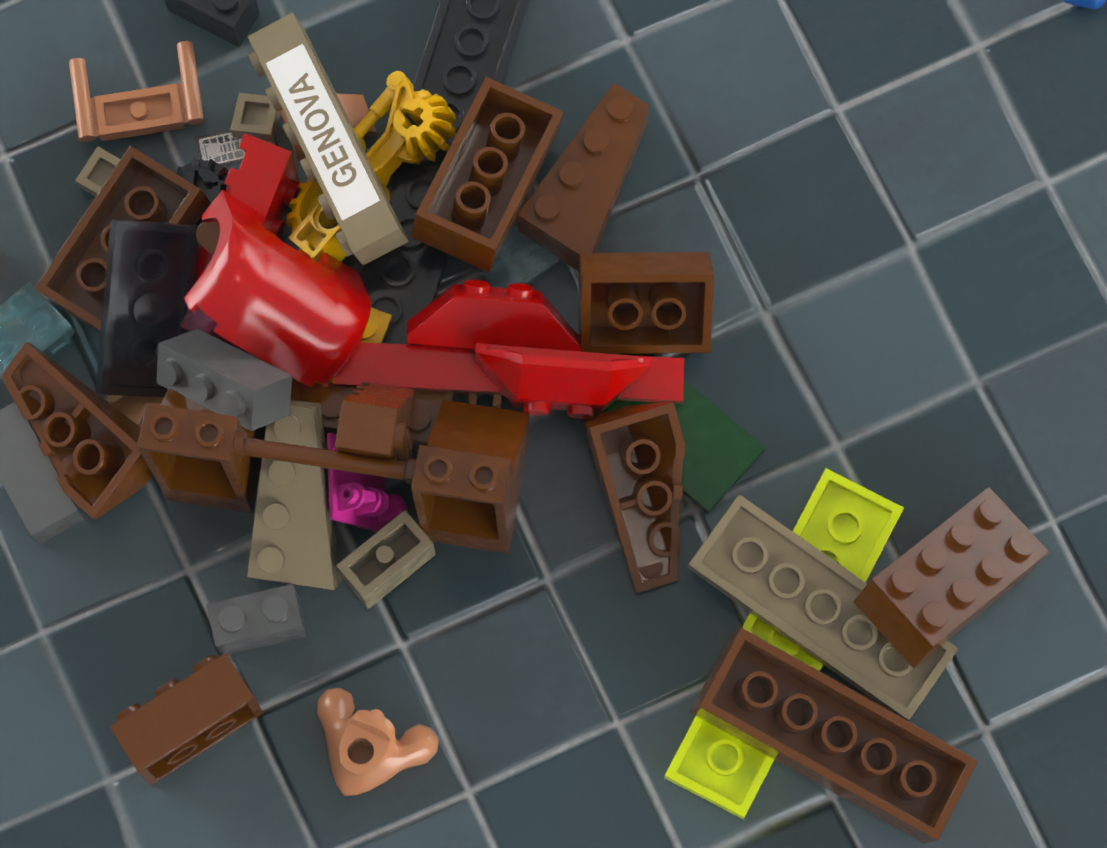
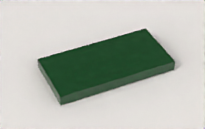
(715, 447)

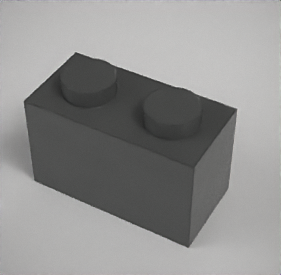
(256, 620)

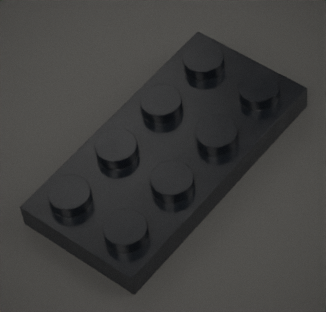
(144, 302)

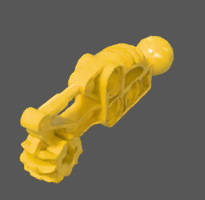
(399, 143)

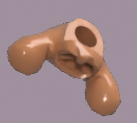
(364, 744)

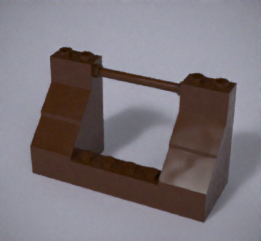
(461, 481)

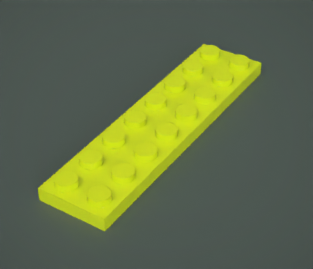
(850, 529)

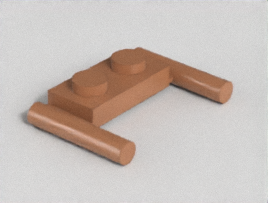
(137, 110)

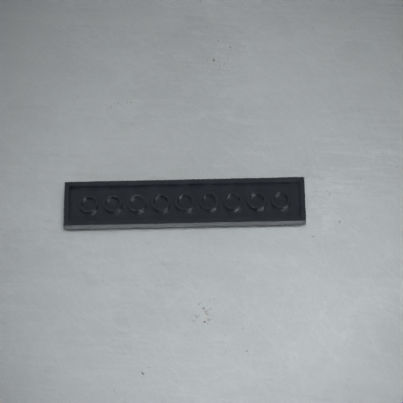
(462, 49)

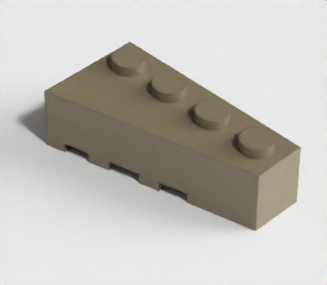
(292, 520)

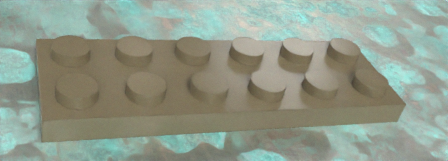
(811, 605)

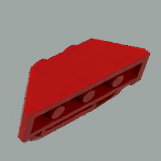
(493, 317)
(559, 378)

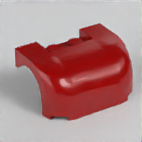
(279, 298)

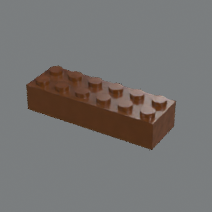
(834, 736)

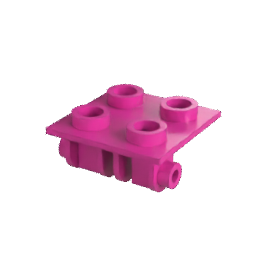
(360, 497)

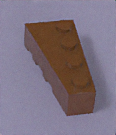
(583, 186)
(376, 422)

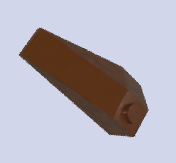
(79, 432)
(640, 472)

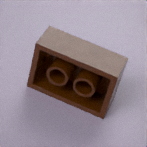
(645, 302)
(185, 718)

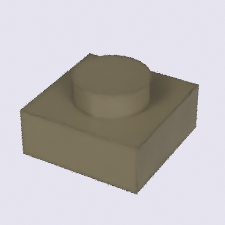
(255, 117)
(96, 171)

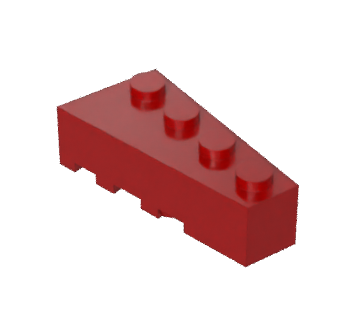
(264, 182)

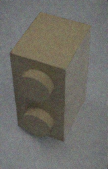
(386, 559)

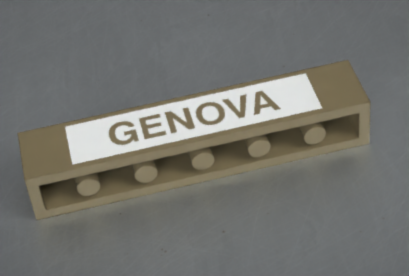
(327, 140)

